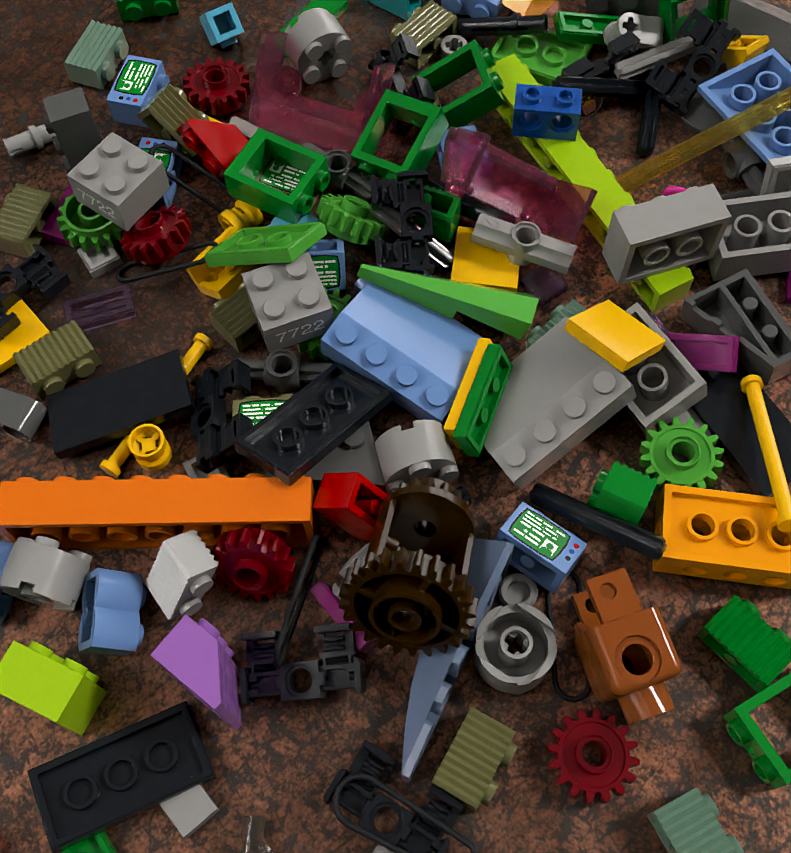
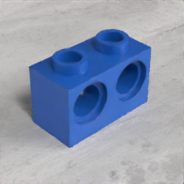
(546, 112)

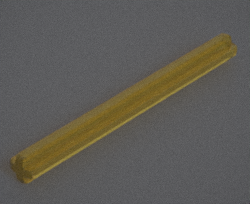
(706, 140)

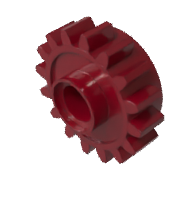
(216, 86)
(157, 236)
(254, 563)
(613, 750)

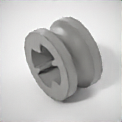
(451, 42)

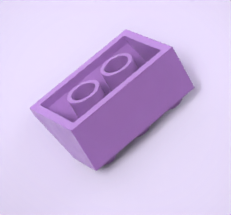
(204, 666)

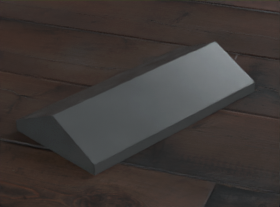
(759, 18)

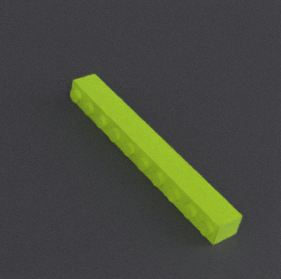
(580, 165)

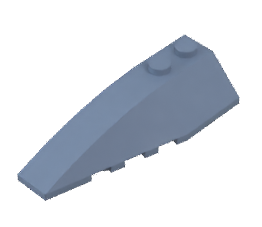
(438, 674)

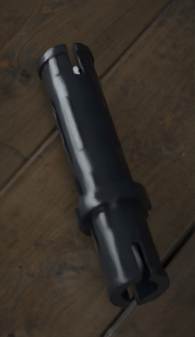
(501, 26)

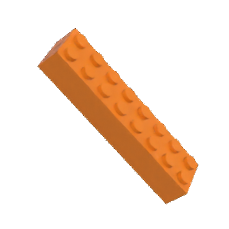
(148, 510)

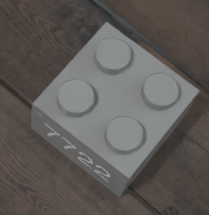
(119, 181)
(288, 302)

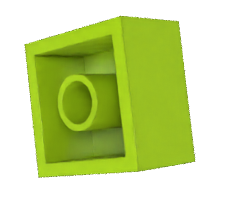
(50, 685)

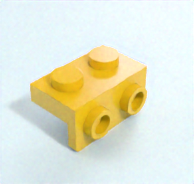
(222, 280)

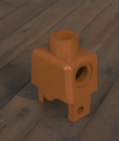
(625, 631)

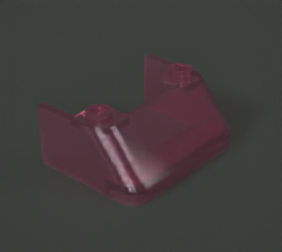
(282, 111)
(512, 185)

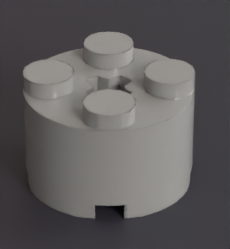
(318, 46)
(415, 453)
(44, 573)
(505, 627)

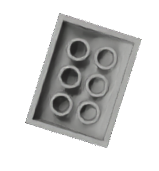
(552, 403)

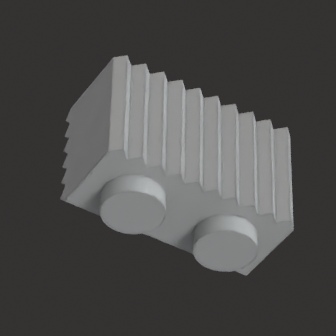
(181, 575)

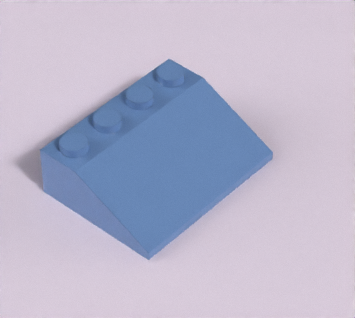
(747, 86)
(402, 349)

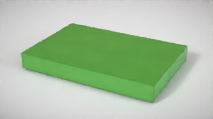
(541, 53)
(266, 244)

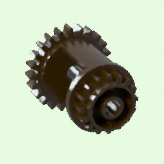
(411, 593)

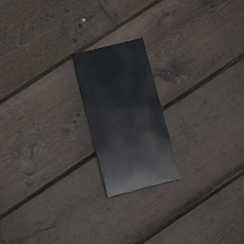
(119, 403)
(730, 418)
(312, 423)
(119, 776)

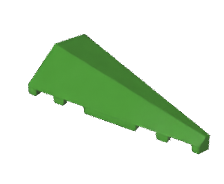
(498, 308)

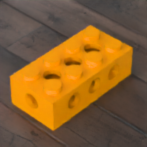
(758, 556)

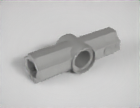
(523, 243)

